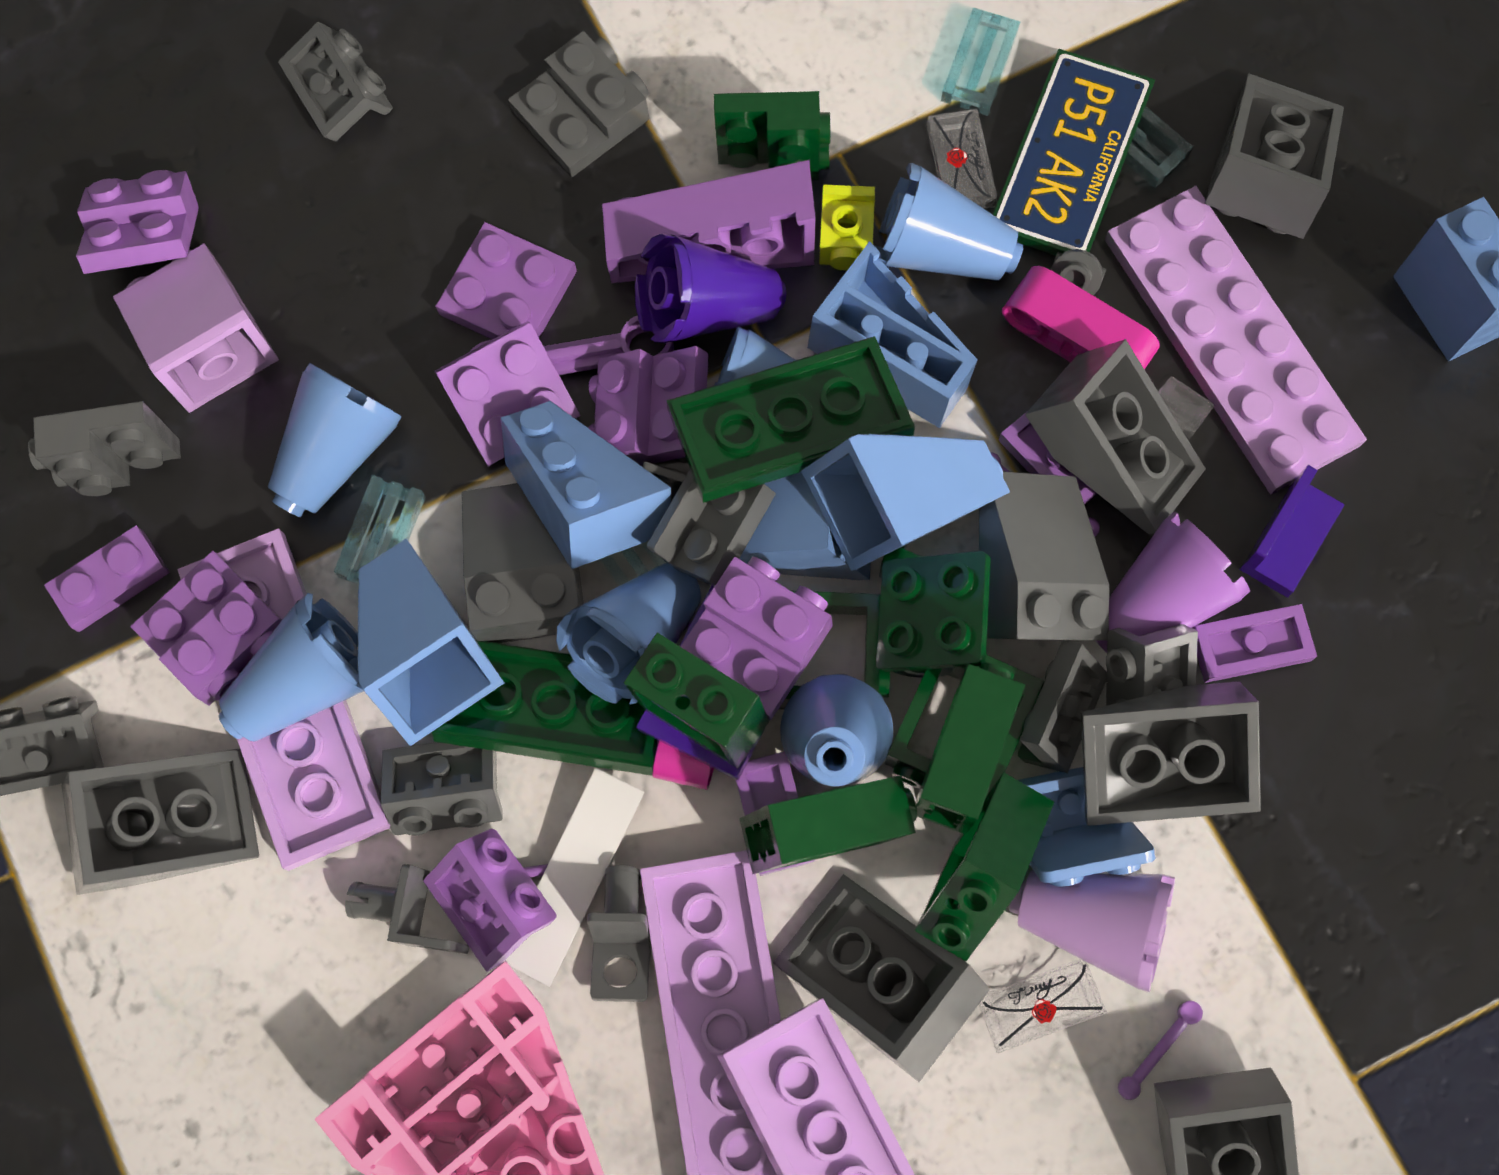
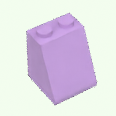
(194, 328)

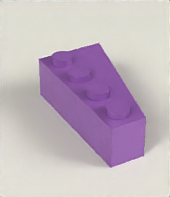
(750, 215)

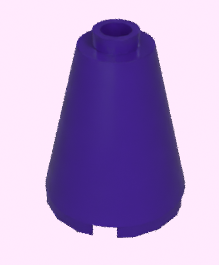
(702, 290)

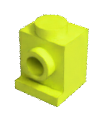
(845, 224)

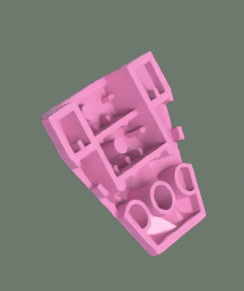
(468, 1095)

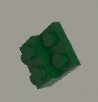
(772, 130)

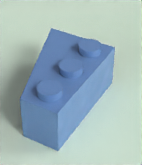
(920, 349)
(581, 484)

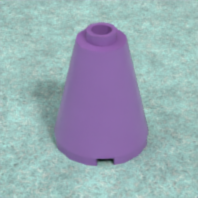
(1173, 582)

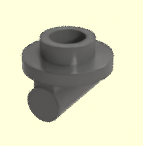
(1080, 269)

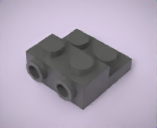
(581, 103)
(98, 445)

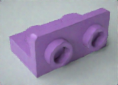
(489, 897)

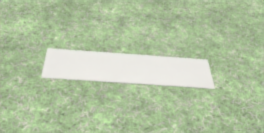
(577, 871)

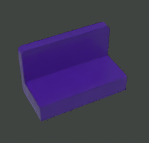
(1292, 535)

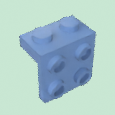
(1074, 849)

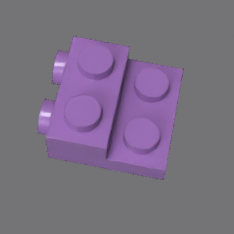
(136, 221)
(633, 400)
(207, 628)
(759, 630)

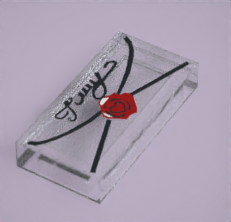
(962, 155)
(1041, 1005)

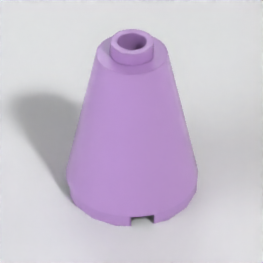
(1102, 920)

